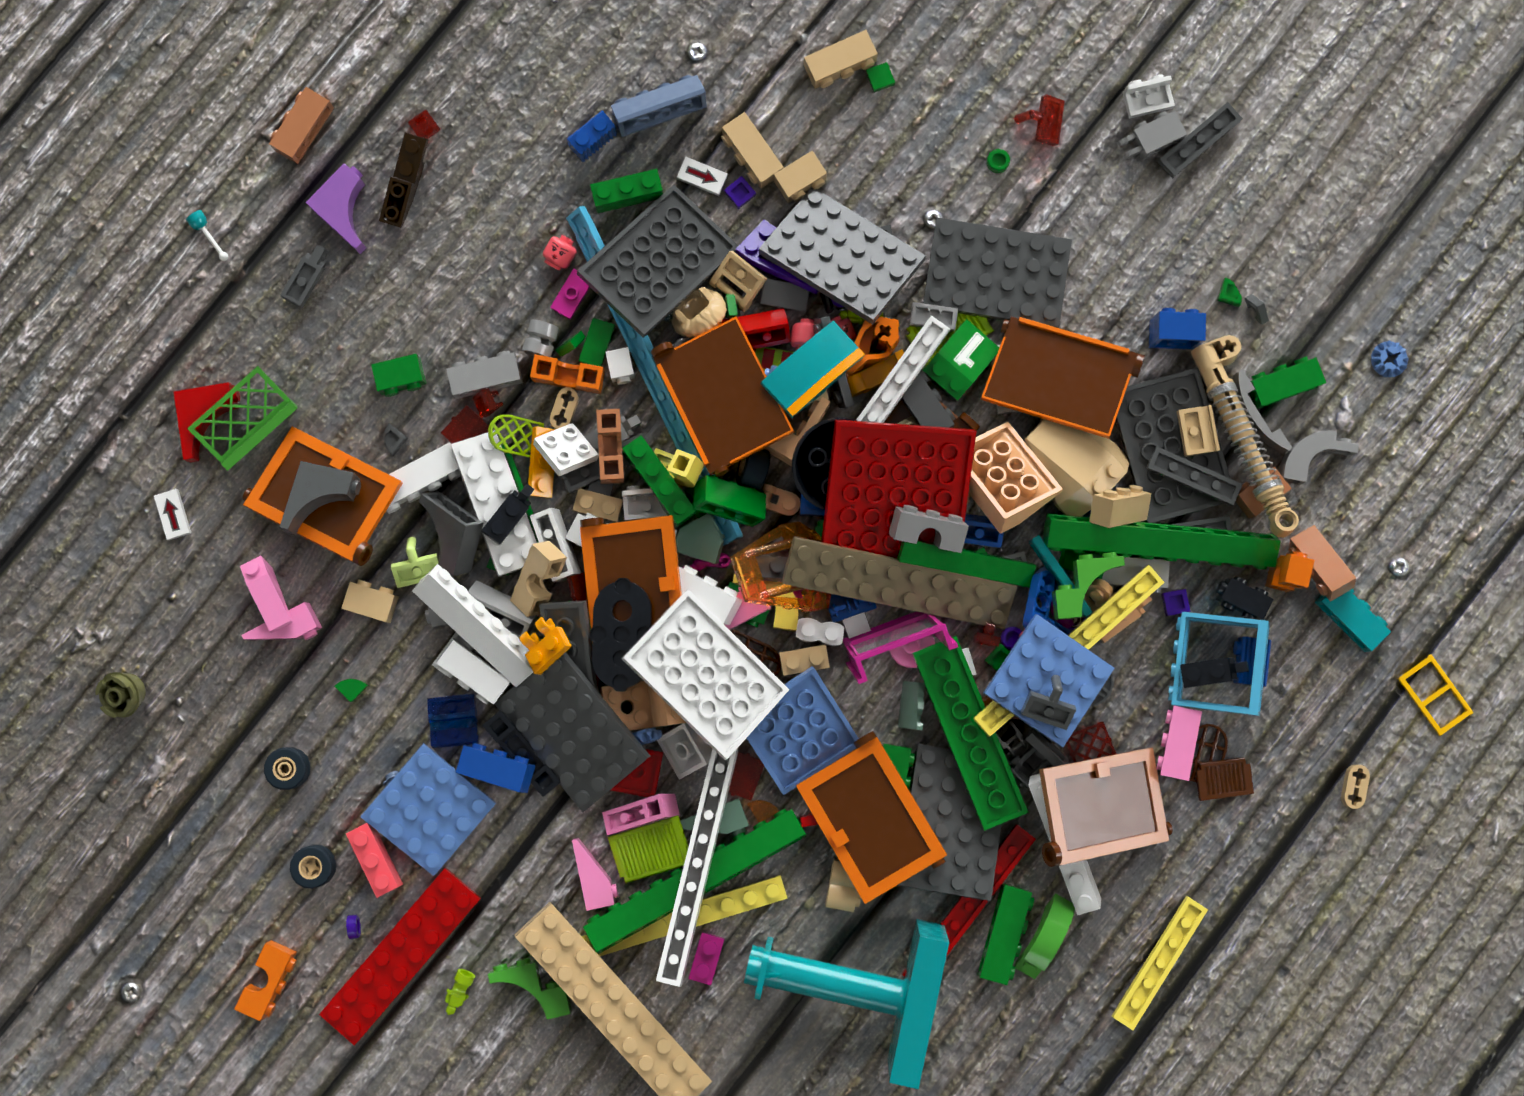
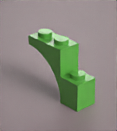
(1069, 601)
(526, 975)

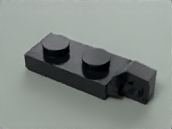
(508, 515)
(1211, 672)

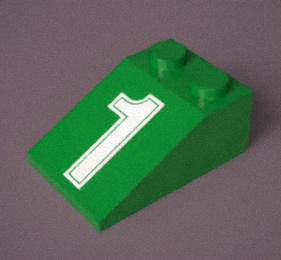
(961, 360)

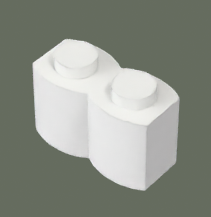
(826, 633)

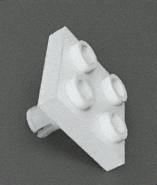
(565, 449)

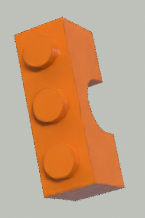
(561, 374)
(1290, 572)
(258, 1001)

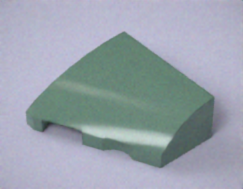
(911, 705)

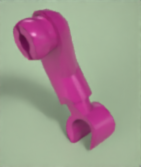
(699, 564)

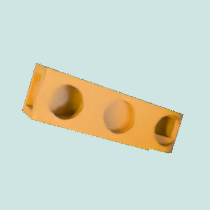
(873, 376)

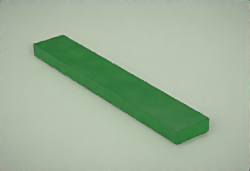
(967, 563)

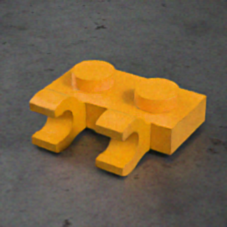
(549, 649)

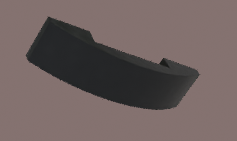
(514, 743)

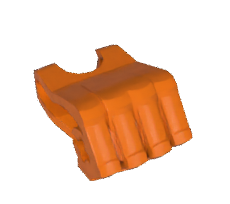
(869, 334)

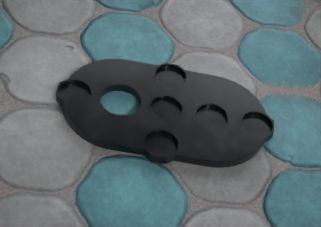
(615, 637)

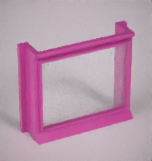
(892, 635)

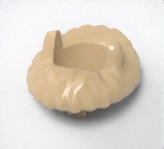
(699, 313)

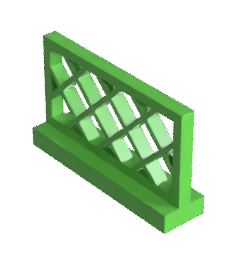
(260, 429)

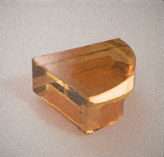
(762, 809)

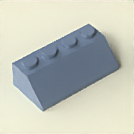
(659, 105)

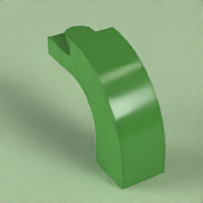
(1048, 937)

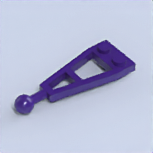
(750, 253)

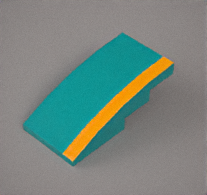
(812, 369)

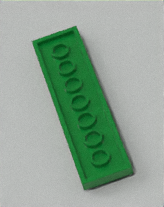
(976, 755)

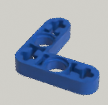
(1042, 587)

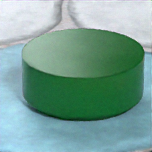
(998, 161)

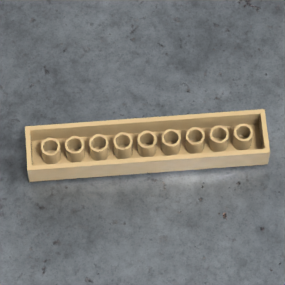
(610, 1005)

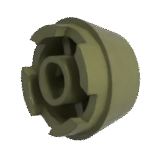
(120, 694)

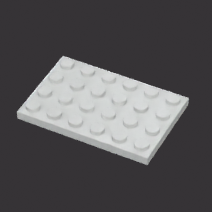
(705, 674)

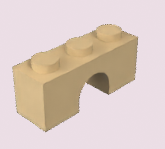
(542, 563)

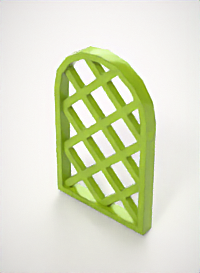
(511, 434)

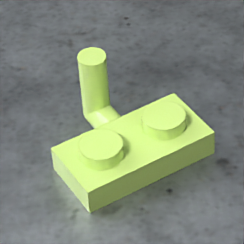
(414, 569)

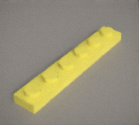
(1159, 963)

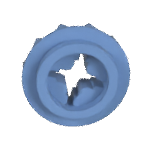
(1380, 354)
(648, 735)

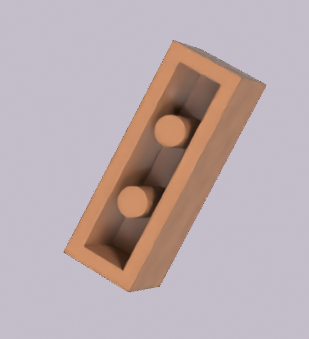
(301, 125)
(1329, 570)

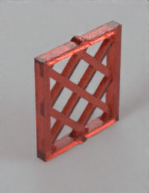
(1084, 731)

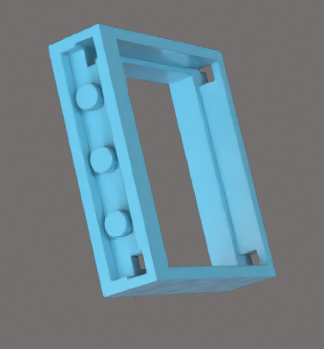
(1181, 646)

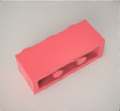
(374, 859)

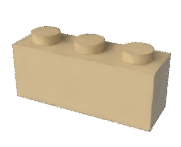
(840, 59)
(751, 150)
(1120, 506)

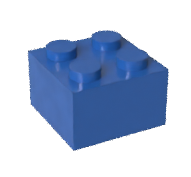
(1177, 329)

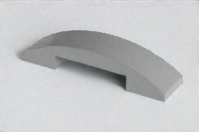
(1273, 439)

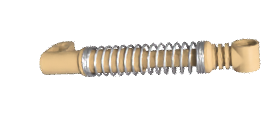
(1222, 391)

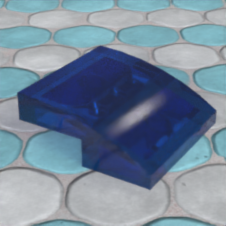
(453, 720)

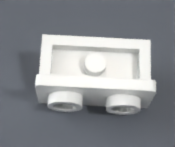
(1148, 96)
(640, 504)

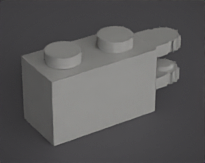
(1154, 136)

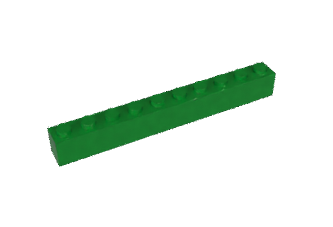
(1163, 541)
(726, 864)

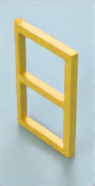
(1421, 705)

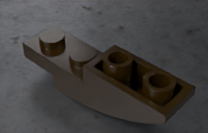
(405, 180)

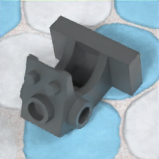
(1044, 750)

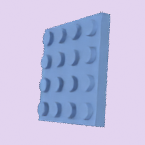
(1032, 663)
(802, 732)
(428, 809)

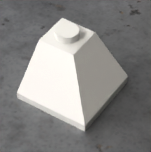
(685, 750)

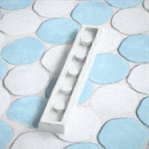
(904, 372)

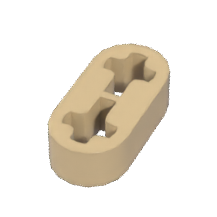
(559, 407)
(1360, 788)

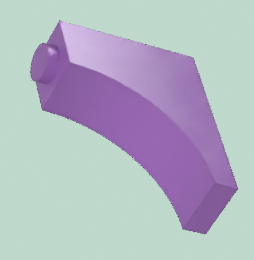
(336, 201)

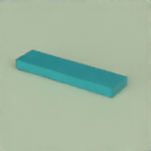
(1054, 567)

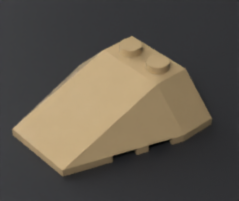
(1078, 462)

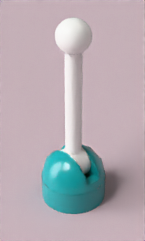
(198, 221)

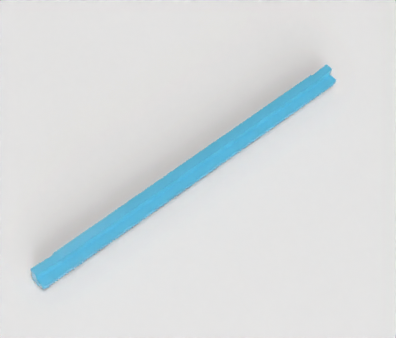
(640, 349)

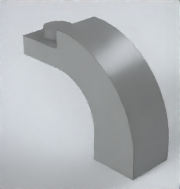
(1296, 460)

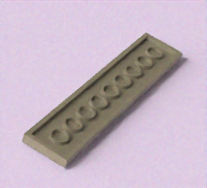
(897, 584)

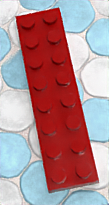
(400, 956)

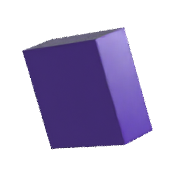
(740, 192)
(1175, 602)

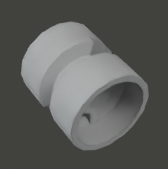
(540, 338)

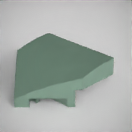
(701, 539)

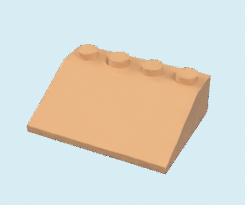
(1008, 478)

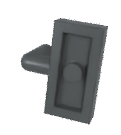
(1049, 709)

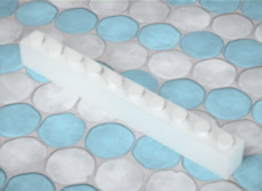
(696, 869)

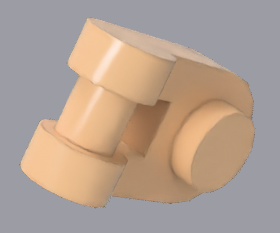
(787, 504)
(1100, 592)

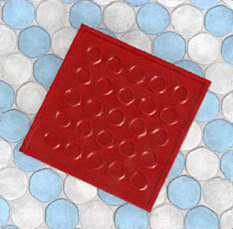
(888, 468)

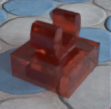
(424, 125)
(485, 403)
(987, 637)

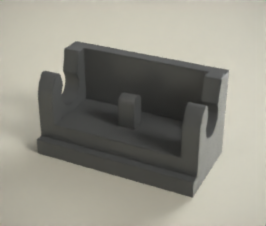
(784, 295)

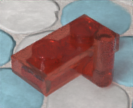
(1048, 119)

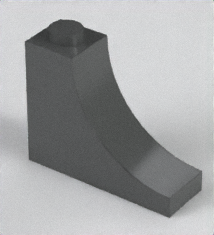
(315, 487)
(456, 530)

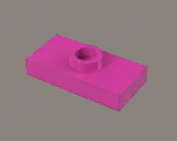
(570, 296)

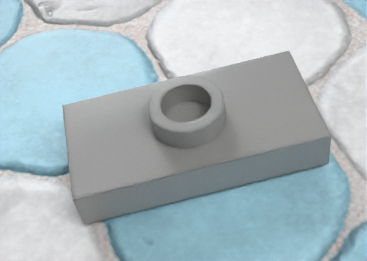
(921, 313)

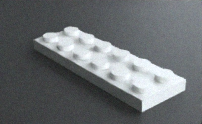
(488, 486)

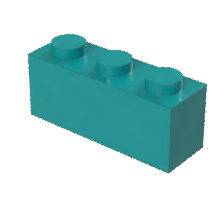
(1355, 619)

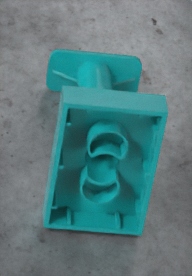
(909, 999)

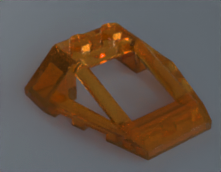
(751, 579)

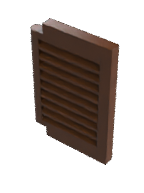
(1224, 779)

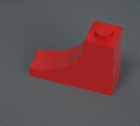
(191, 405)

